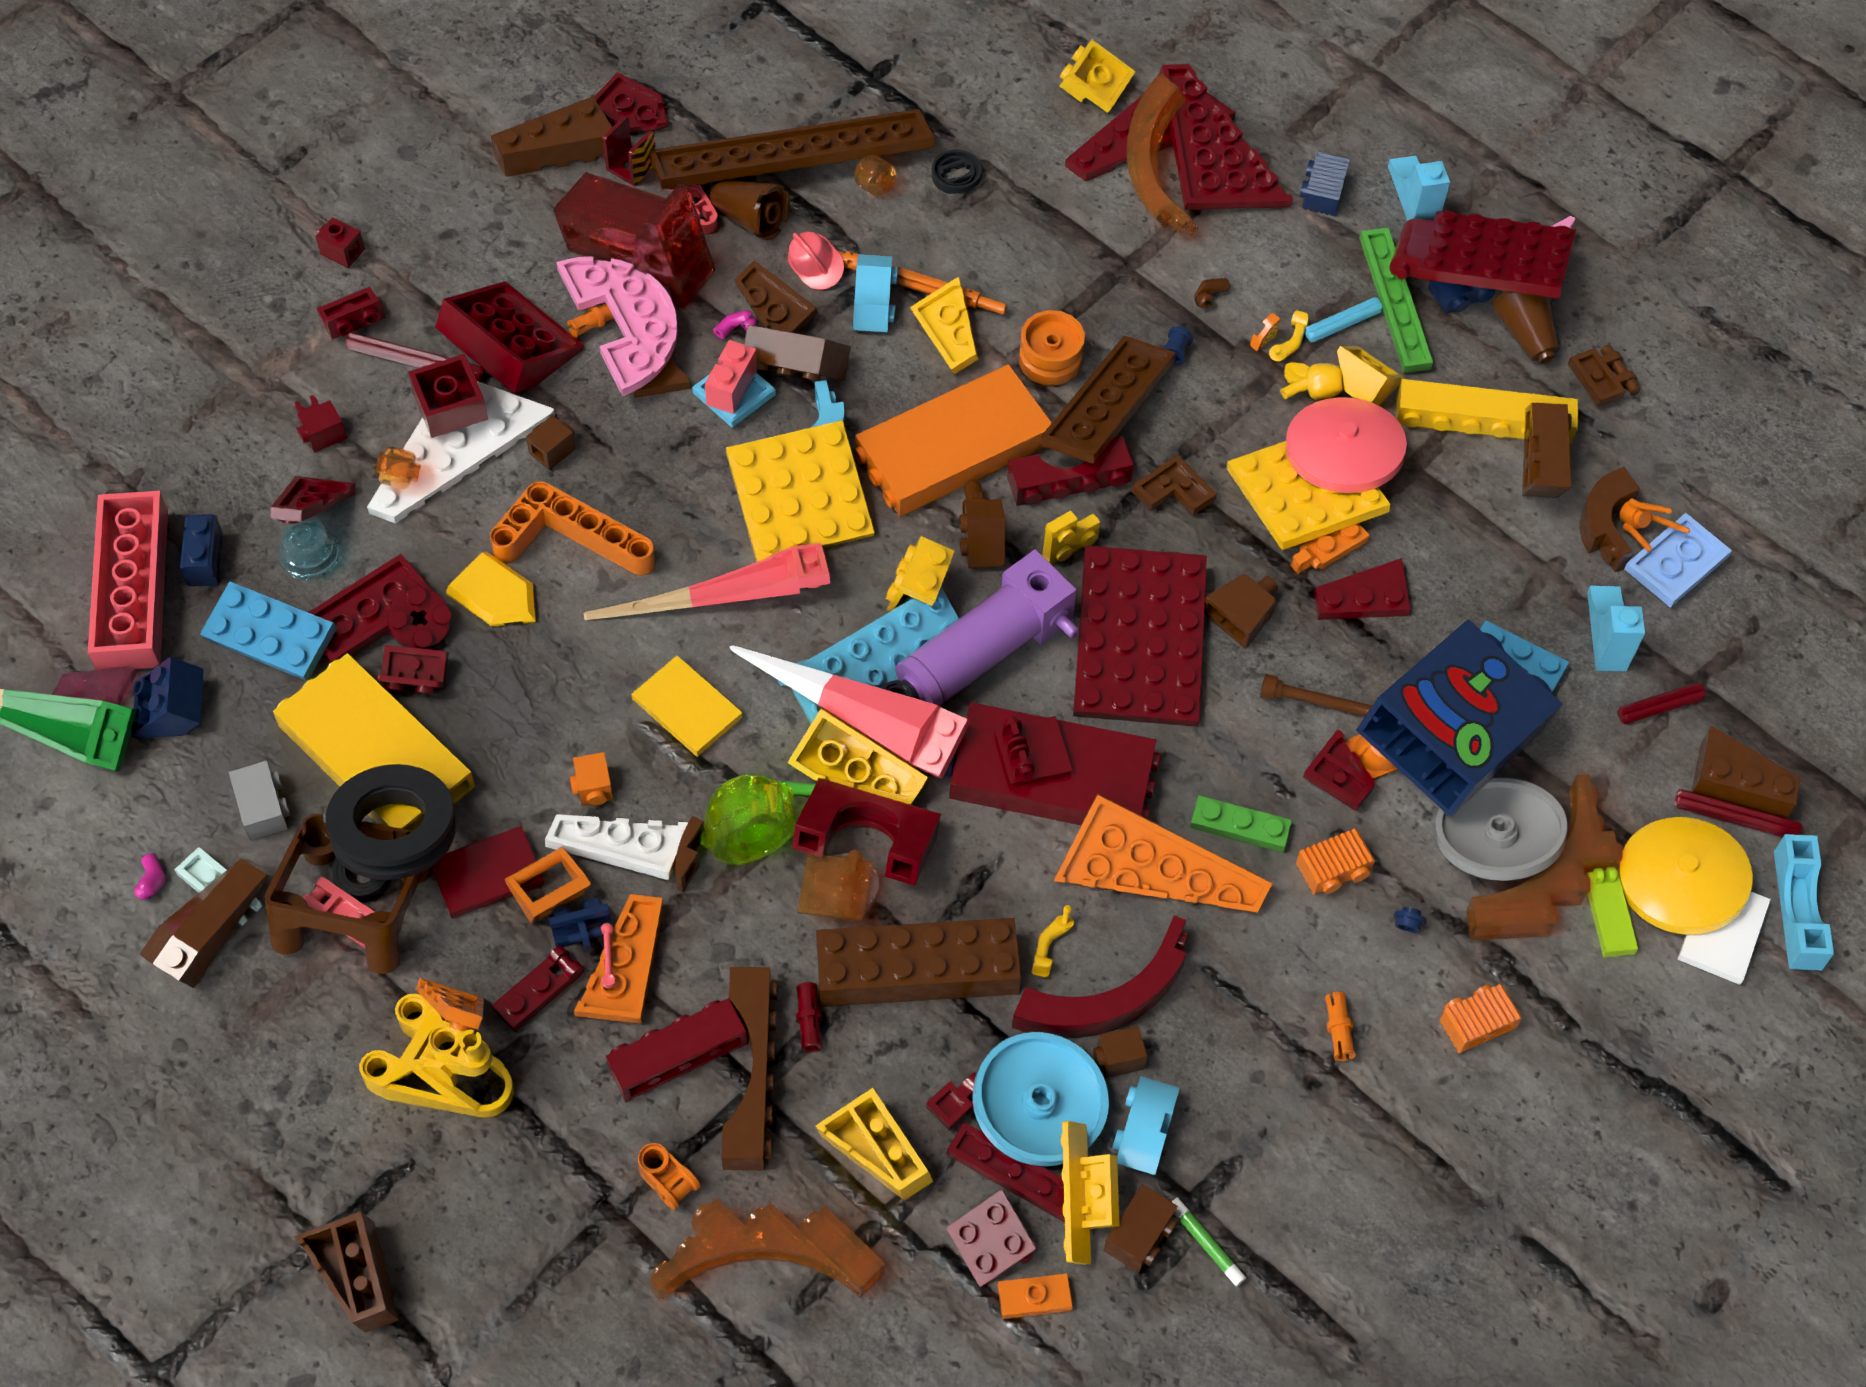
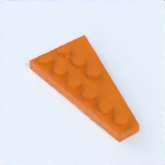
(1143, 858)

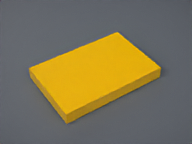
(687, 706)

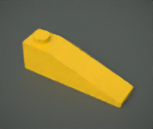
(850, 758)

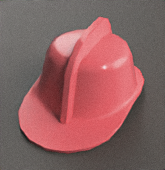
(815, 260)

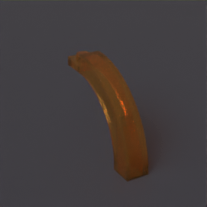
(1143, 144)

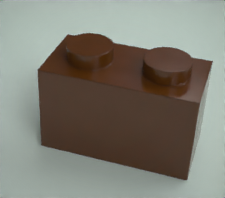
(1141, 1228)

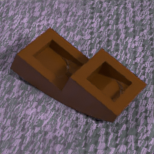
(687, 858)

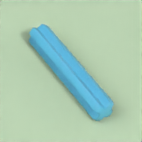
(1343, 319)

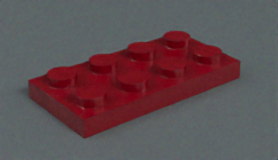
(363, 607)

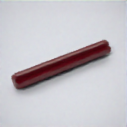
(1736, 813)

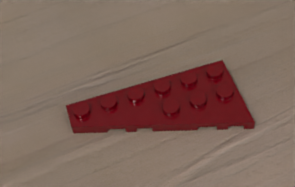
(1109, 145)

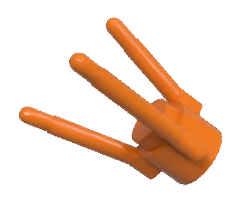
(1638, 515)

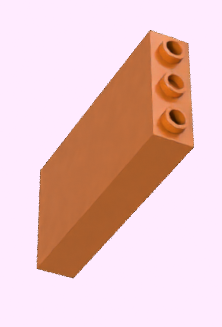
(951, 440)

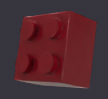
(448, 395)

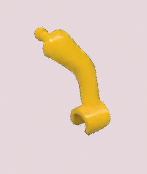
(1281, 351)
(1058, 927)

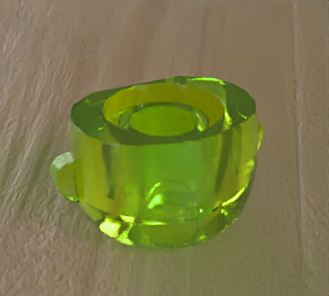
(748, 818)

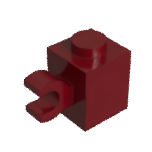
(319, 424)

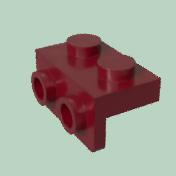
(351, 313)
(414, 667)

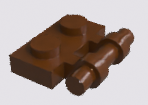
(1598, 379)

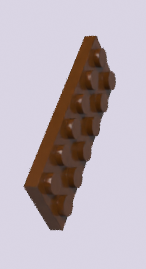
(1108, 399)

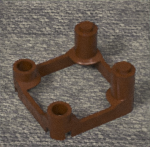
(289, 911)

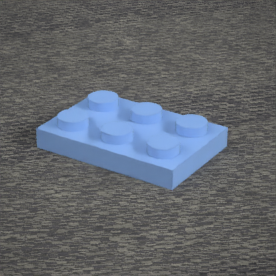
(1678, 560)

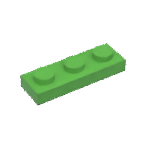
(1240, 824)

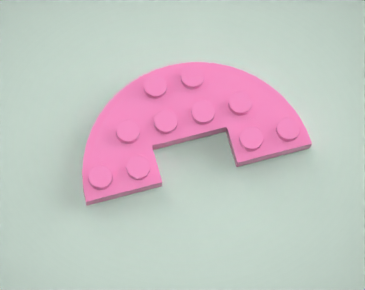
(638, 307)

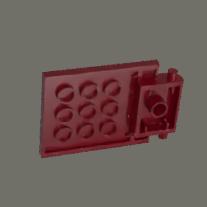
(1485, 253)

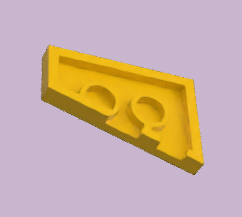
(948, 325)

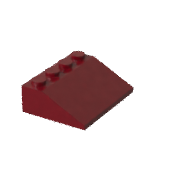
(506, 335)

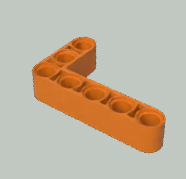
(574, 526)

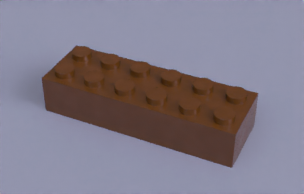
(918, 962)

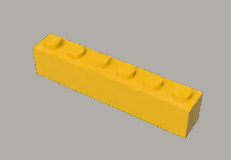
(1471, 408)

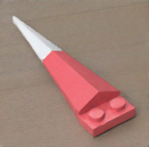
(902, 724)

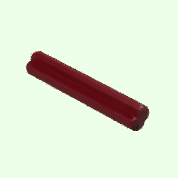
(1661, 703)

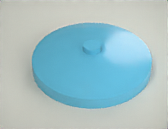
(1033, 1087)

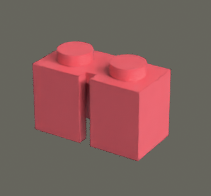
(731, 377)

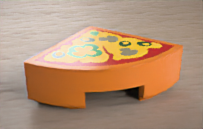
(1267, 334)

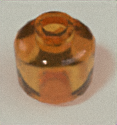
(875, 175)
(397, 467)

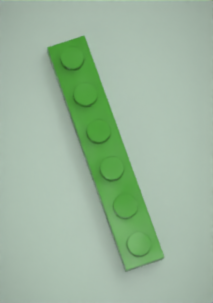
(1396, 302)

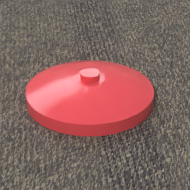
(1346, 445)

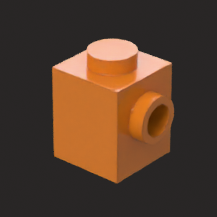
(591, 779)

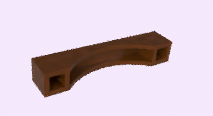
(745, 1131)

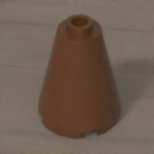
(753, 205)
(1530, 323)

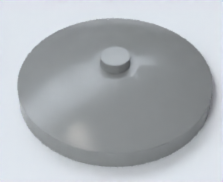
(1504, 831)

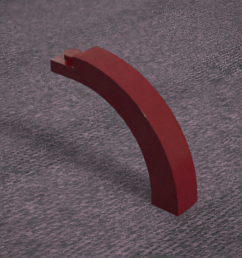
(1108, 1010)

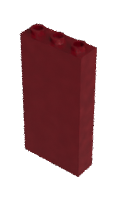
(1101, 762)

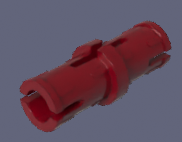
(809, 1017)

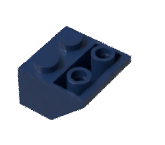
(168, 700)

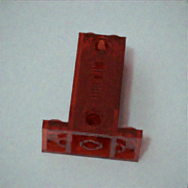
(639, 228)

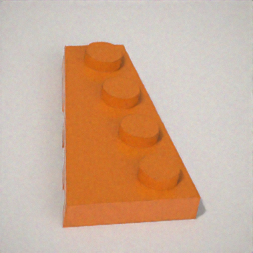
(457, 1006)

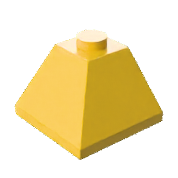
(1366, 376)

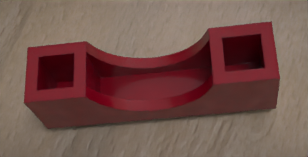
(1036, 480)

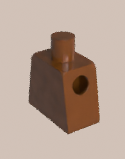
(1242, 607)

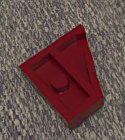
(1340, 773)

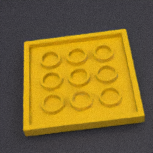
(799, 490)
(1293, 506)

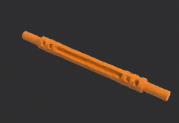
(929, 285)

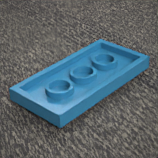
(268, 631)

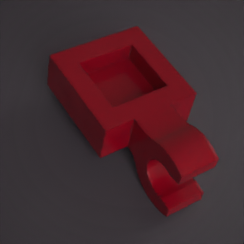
(952, 1103)

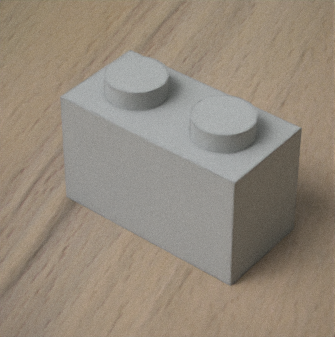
(259, 801)

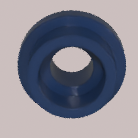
(1409, 919)

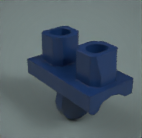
(579, 925)

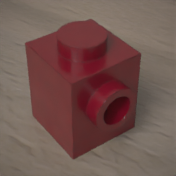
(340, 242)

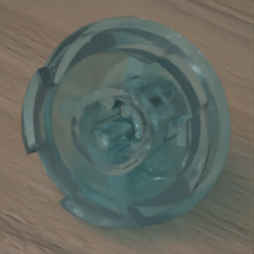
(308, 549)

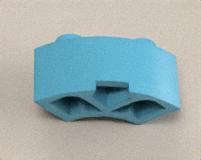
(872, 293)
(1146, 1125)

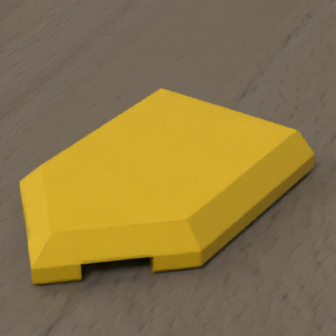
(494, 592)

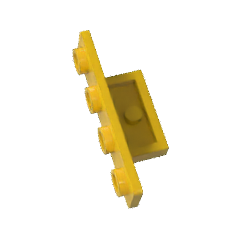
(1089, 1192)

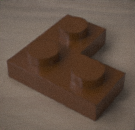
(1176, 480)

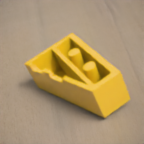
(876, 1144)

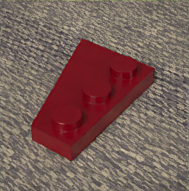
(308, 497)
(1365, 594)

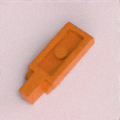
(1329, 548)

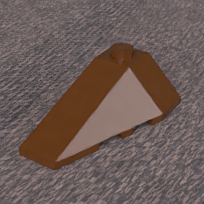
(197, 931)

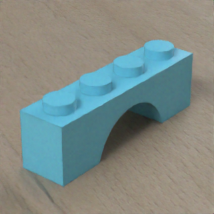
(1797, 871)

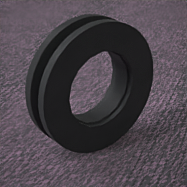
(403, 855)

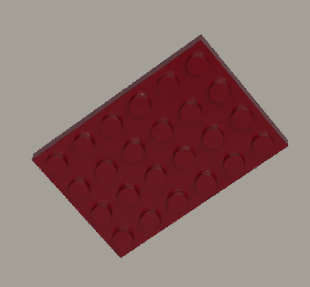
(1140, 636)

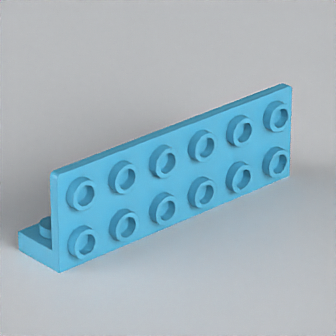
(878, 647)

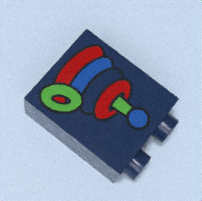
(1459, 716)

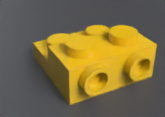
(1096, 76)

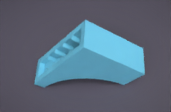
(1419, 186)
(1614, 628)

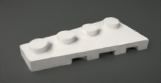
(632, 846)

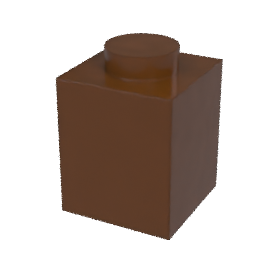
(551, 442)
(1120, 1052)

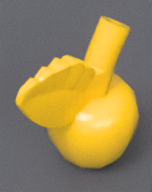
(1320, 380)

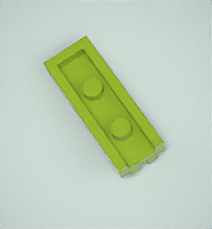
(1611, 913)

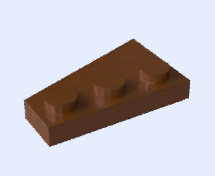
(774, 301)

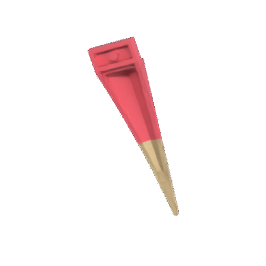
(771, 577)

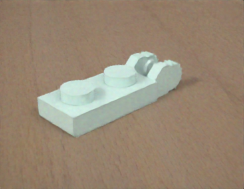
(201, 870)

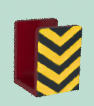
(619, 151)

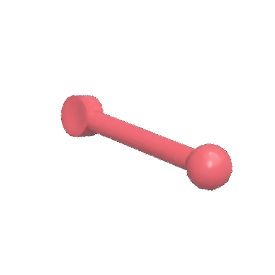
(608, 979)

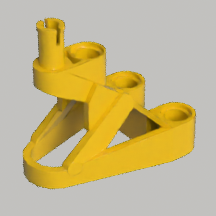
(436, 1067)

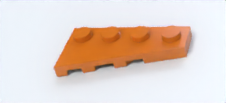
(631, 962)

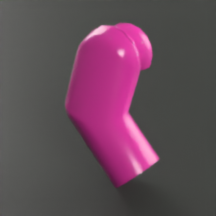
(733, 320)
(152, 879)

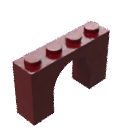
(840, 806)

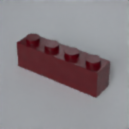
(676, 1049)

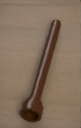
(1275, 688)

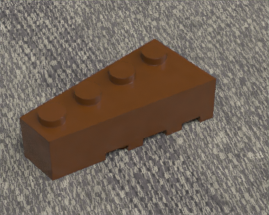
(552, 139)

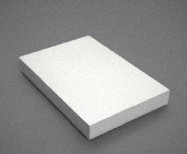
(1729, 948)

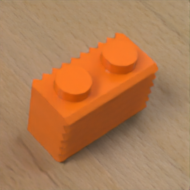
(1335, 862)
(1479, 1017)

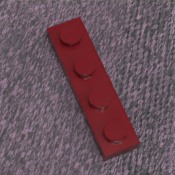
(1025, 1180)

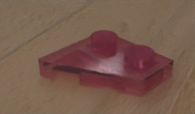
(101, 684)

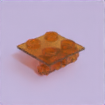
(835, 886)

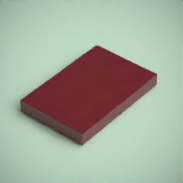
(477, 872)

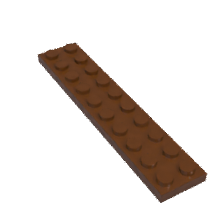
(790, 149)

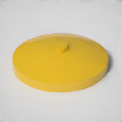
(1685, 875)

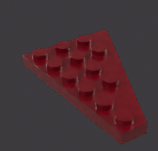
(1211, 155)

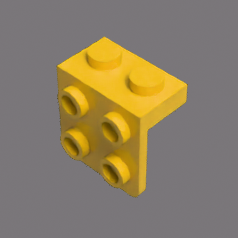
(920, 572)

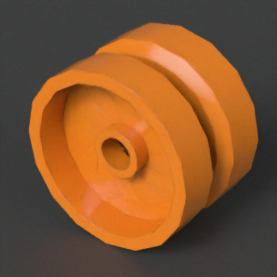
(1051, 347)

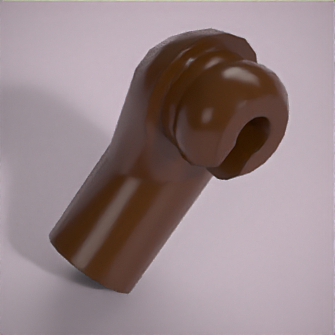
(1206, 290)

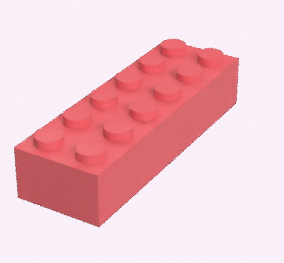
(128, 580)

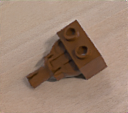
(983, 527)

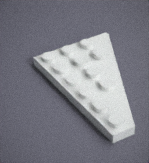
(459, 452)

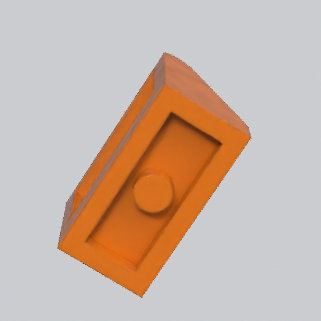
(560, 897)

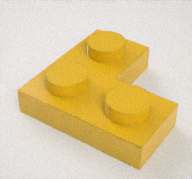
(1068, 535)

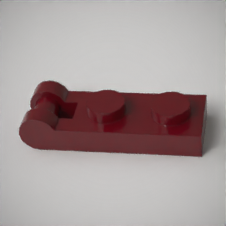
(537, 989)

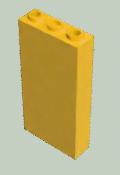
(356, 725)

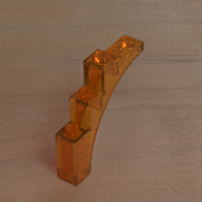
(1531, 907)
(769, 1235)

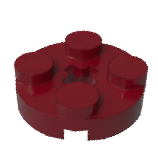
(417, 600)

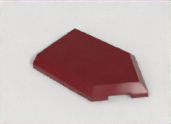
(630, 99)

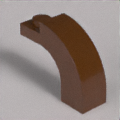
(1596, 518)

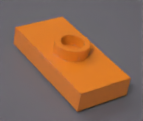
(1034, 1296)

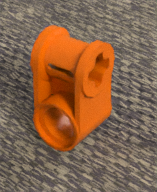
(670, 1180)

